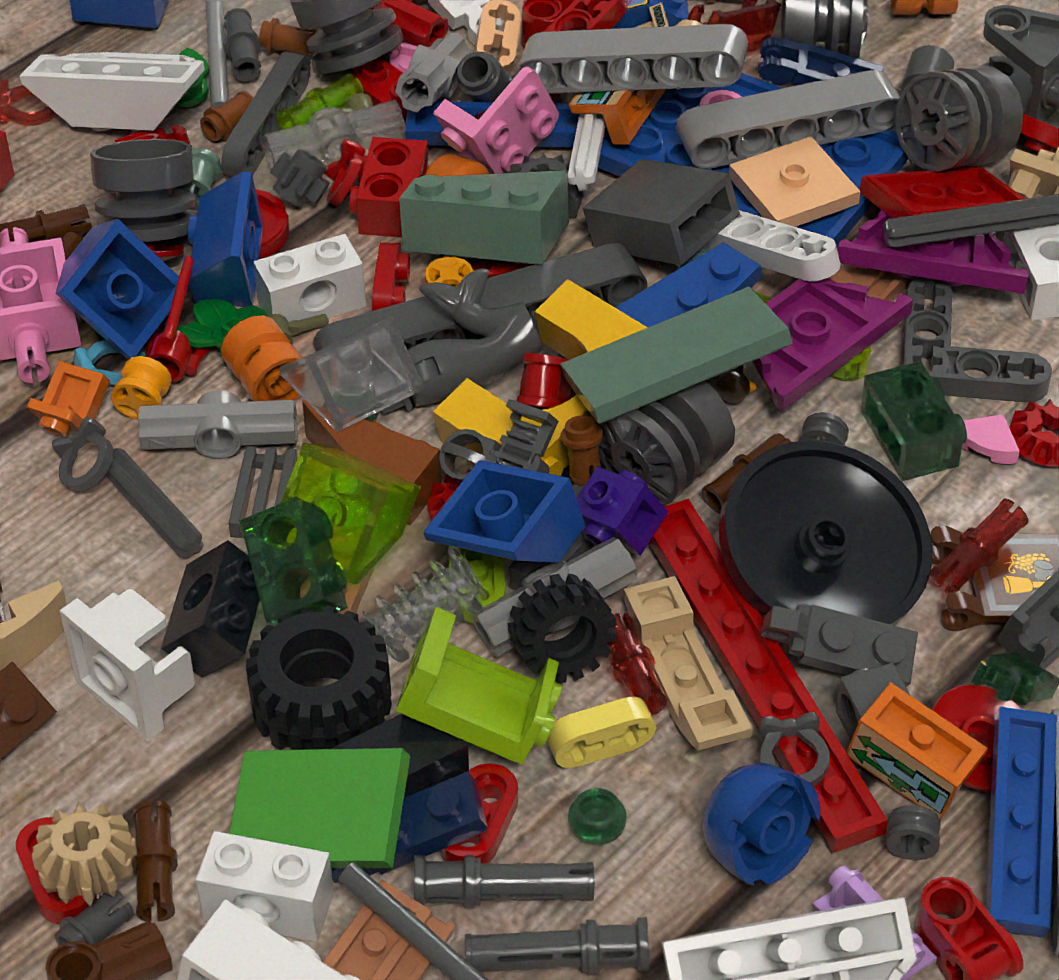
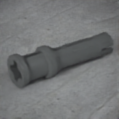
(475, 881)
(591, 948)

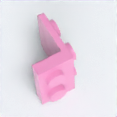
(507, 128)

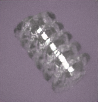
(407, 618)

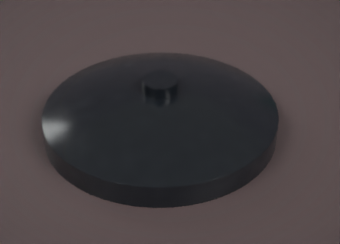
(825, 532)

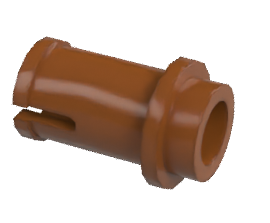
(284, 37)
(220, 121)
(582, 441)

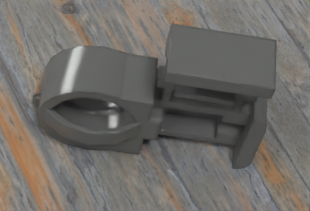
(517, 449)

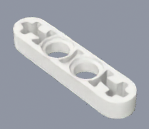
(780, 247)

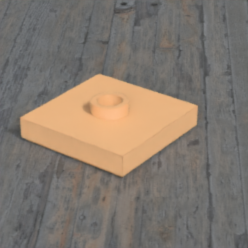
(794, 183)

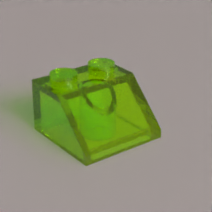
(361, 500)

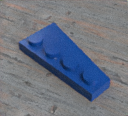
(693, 285)

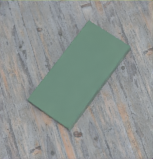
(675, 354)

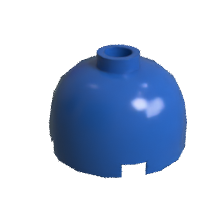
(760, 822)

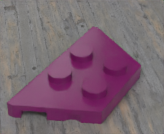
(957, 262)
(827, 330)

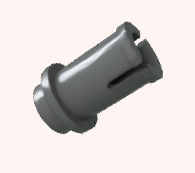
(93, 922)

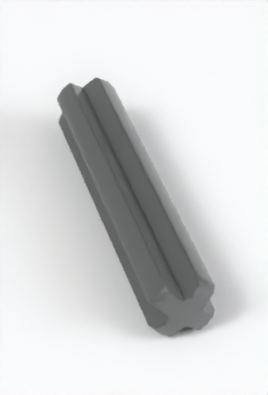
(154, 505)

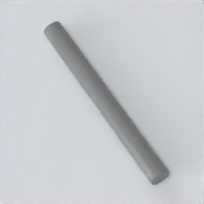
(216, 52)

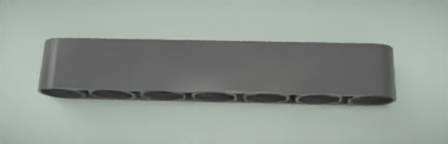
(602, 270)

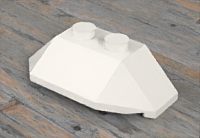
(112, 87)
(825, 944)

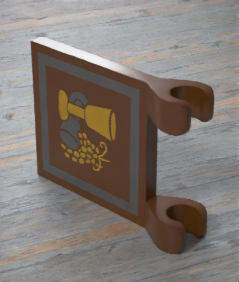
(999, 588)

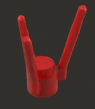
(172, 346)

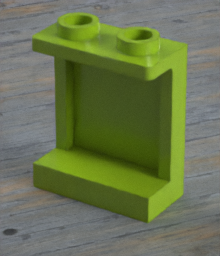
(476, 696)

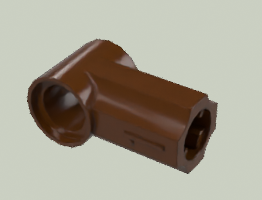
(130, 955)

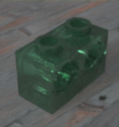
(913, 420)
(283, 569)

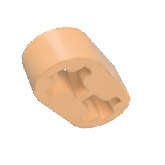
(504, 40)

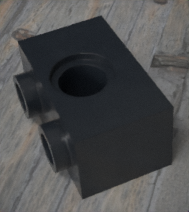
(214, 609)

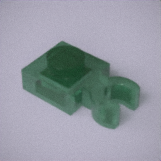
(1016, 678)

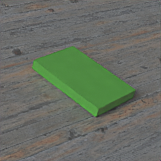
(325, 801)

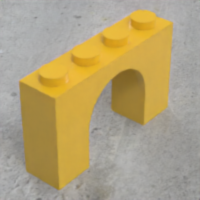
(568, 323)

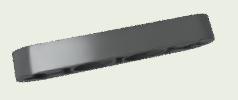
(279, 91)

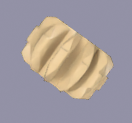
(84, 853)

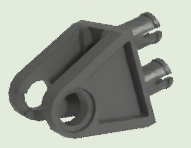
(1030, 54)

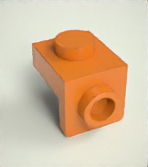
(69, 398)

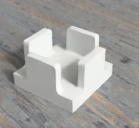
(114, 669)

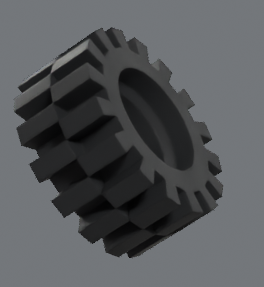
(551, 605)

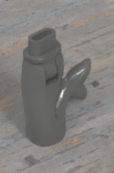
(448, 362)

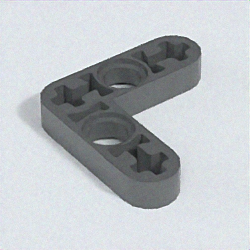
(950, 362)

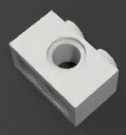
(1038, 253)
(311, 280)
(277, 880)

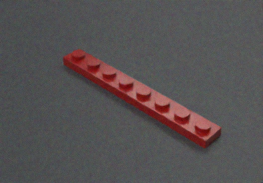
(763, 673)

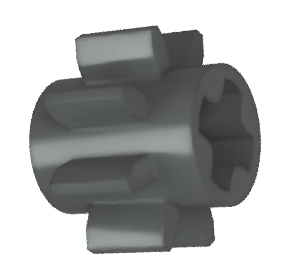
(300, 177)

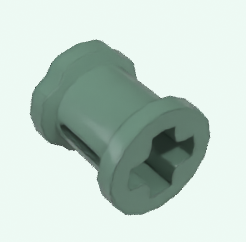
(206, 171)

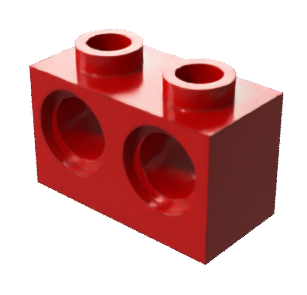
(382, 180)

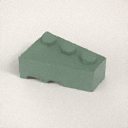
(486, 215)

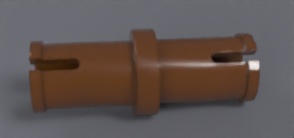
(154, 861)

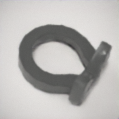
(67, 448)
(807, 728)

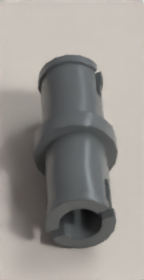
(242, 44)

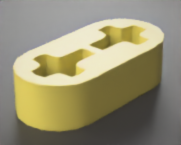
(601, 732)

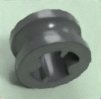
(824, 425)
(913, 832)

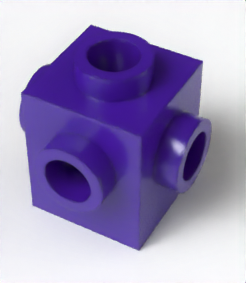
(620, 509)

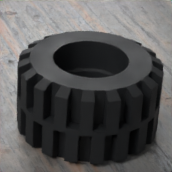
(314, 648)

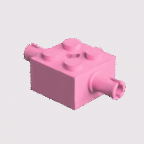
(30, 311)

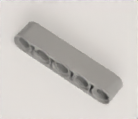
(637, 58)
(764, 121)

